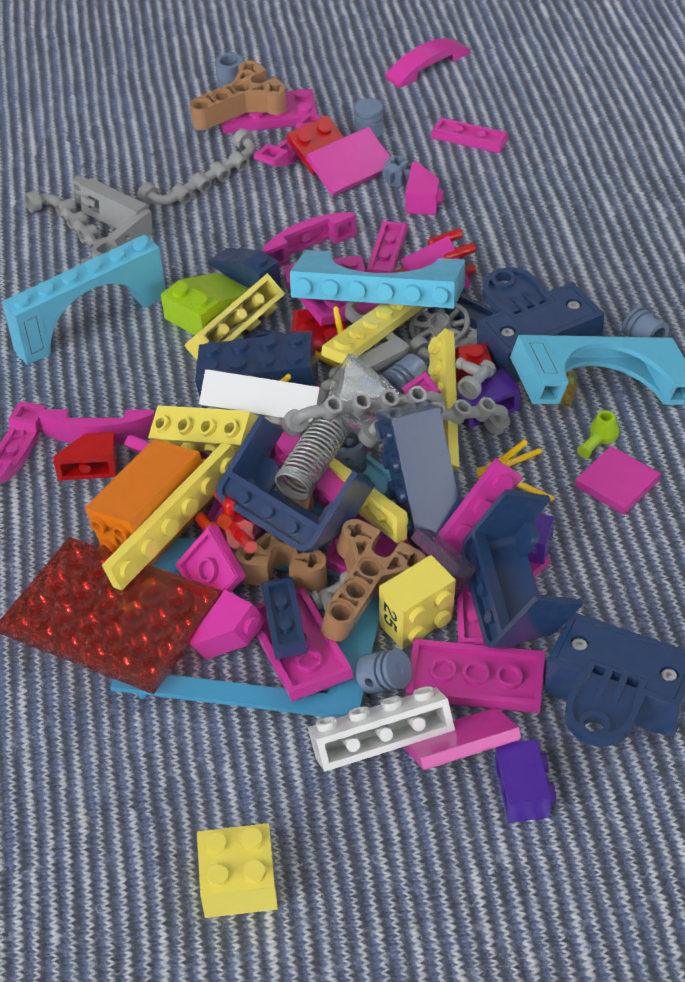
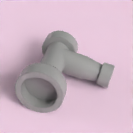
(471, 385)
(324, 596)

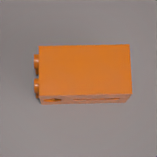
(140, 491)

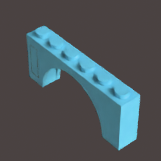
(432, 286)
(36, 310)
(546, 359)

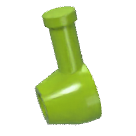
(603, 430)

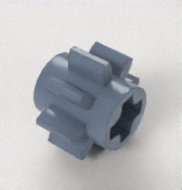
(396, 171)

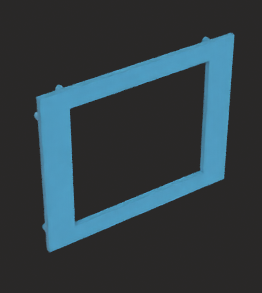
(337, 703)

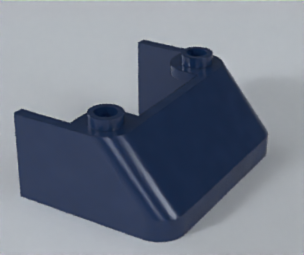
(252, 485)
(504, 583)

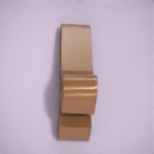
(245, 94)
(307, 569)
(365, 575)

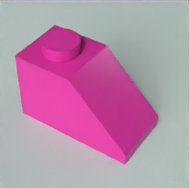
(422, 191)
(227, 626)

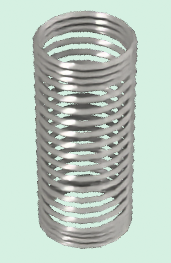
(295, 472)

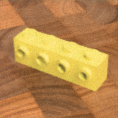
(239, 315)
(201, 427)

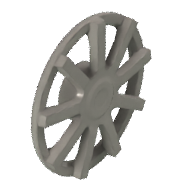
(439, 321)

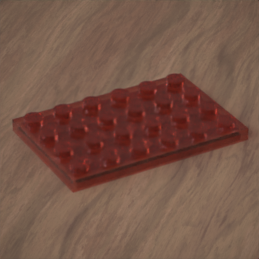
(117, 633)

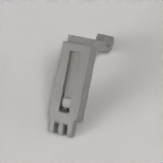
(114, 208)
(379, 359)

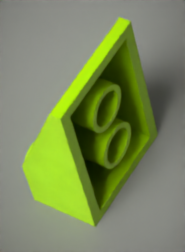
(199, 300)

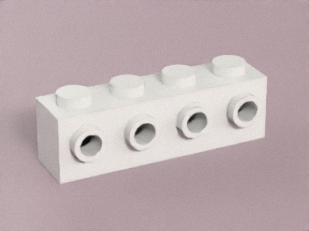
(259, 395)
(381, 728)

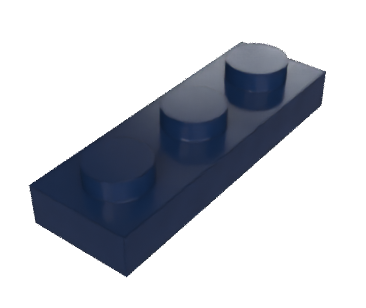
(284, 618)

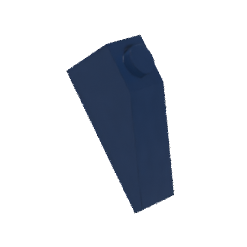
(246, 265)

